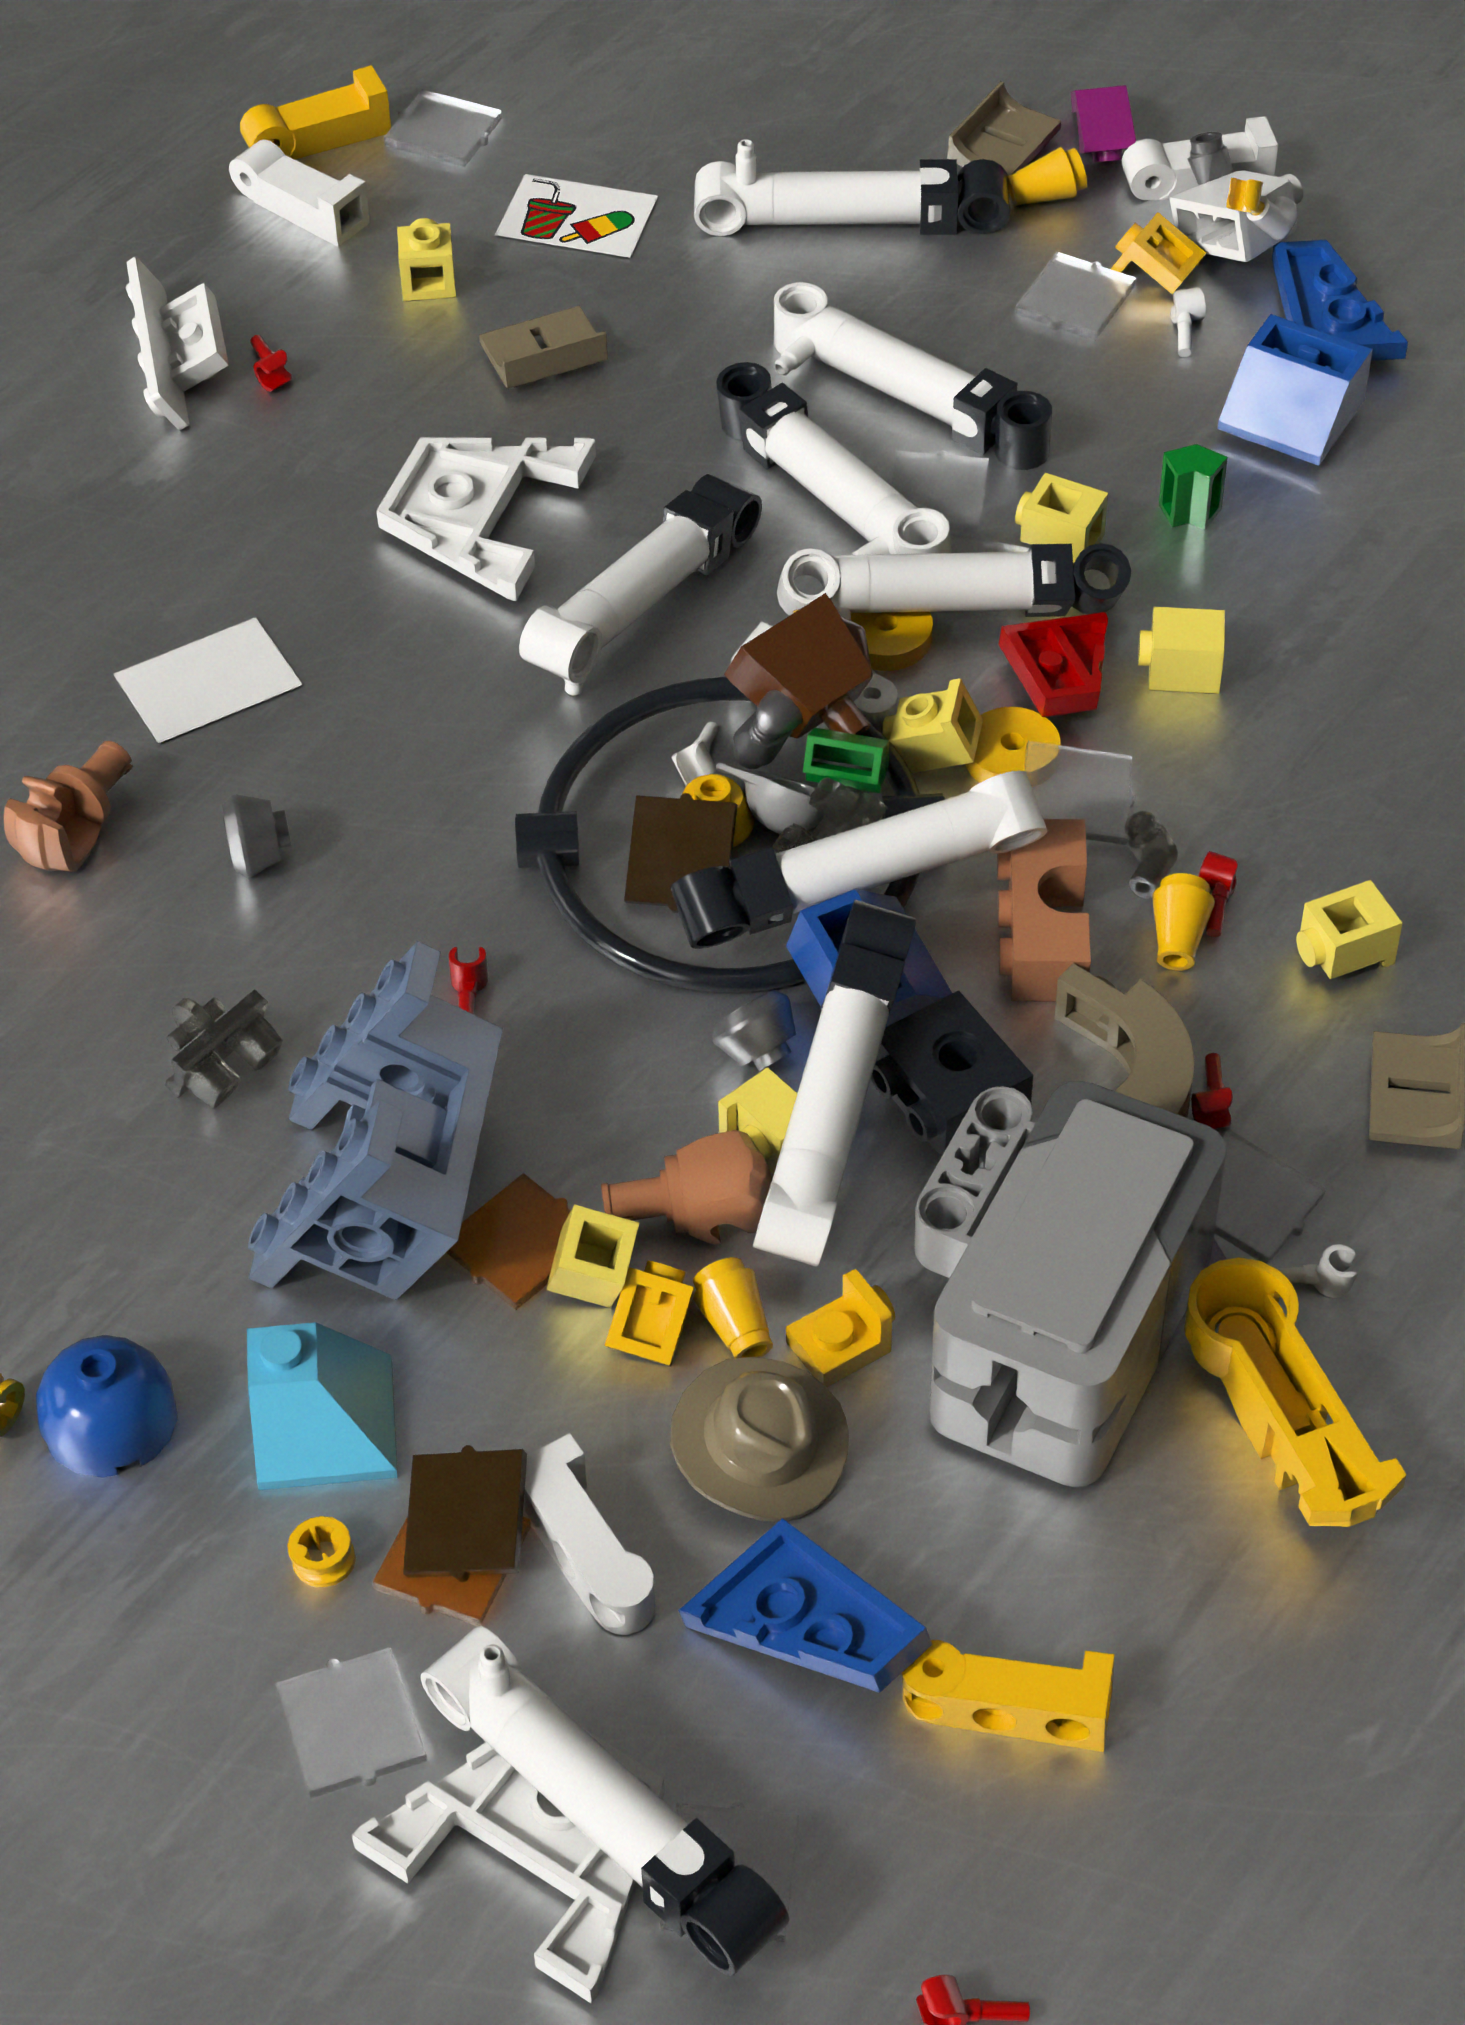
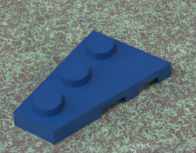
(1323, 295)
(809, 1611)

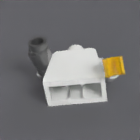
(1234, 211)

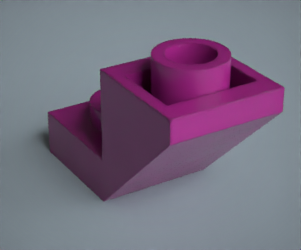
(1103, 122)

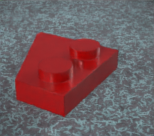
(1058, 661)

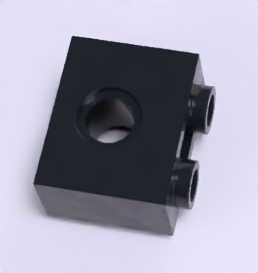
(941, 1063)

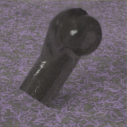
(1153, 850)

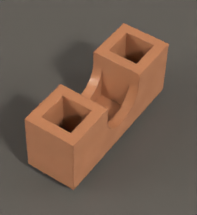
(1041, 938)

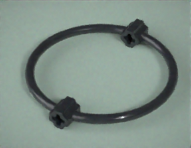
(552, 842)

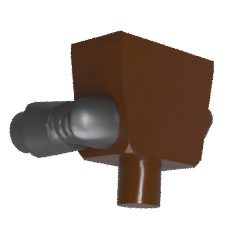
(798, 678)

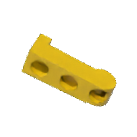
(323, 120)
(1012, 1696)

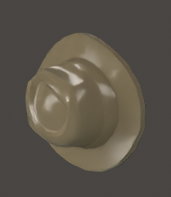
(760, 1438)

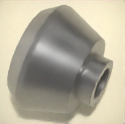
(254, 833)
(757, 1030)

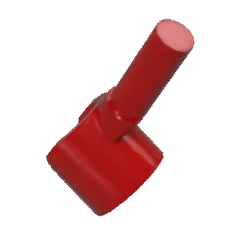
(270, 369)
(1220, 874)
(468, 978)
(1212, 1105)
(944, 2005)

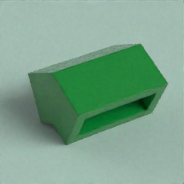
(1192, 485)
(850, 750)

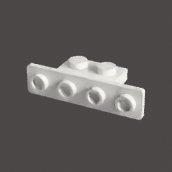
(177, 341)

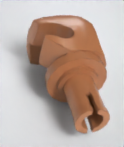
(65, 810)

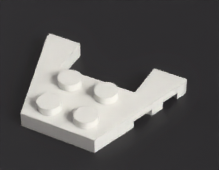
(456, 493)
(521, 1823)

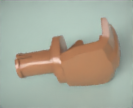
(702, 1187)

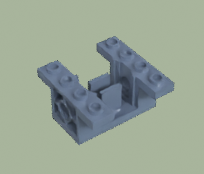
(409, 1142)

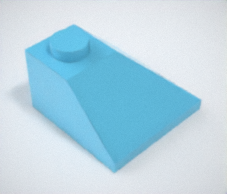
(319, 1407)

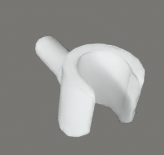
(1188, 307)
(695, 759)
(1327, 1273)

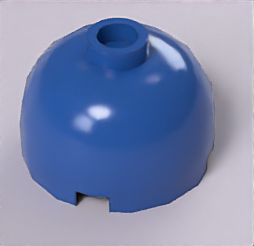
(105, 1406)

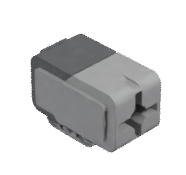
(1061, 1269)

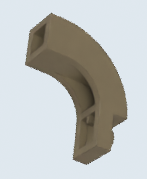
(1135, 1029)

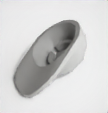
(776, 799)

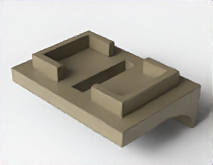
(1002, 132)
(569, 340)
(1421, 1064)

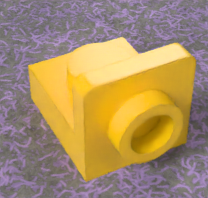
(1159, 251)
(651, 1313)
(844, 1332)

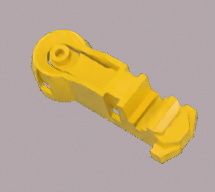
(1285, 1393)

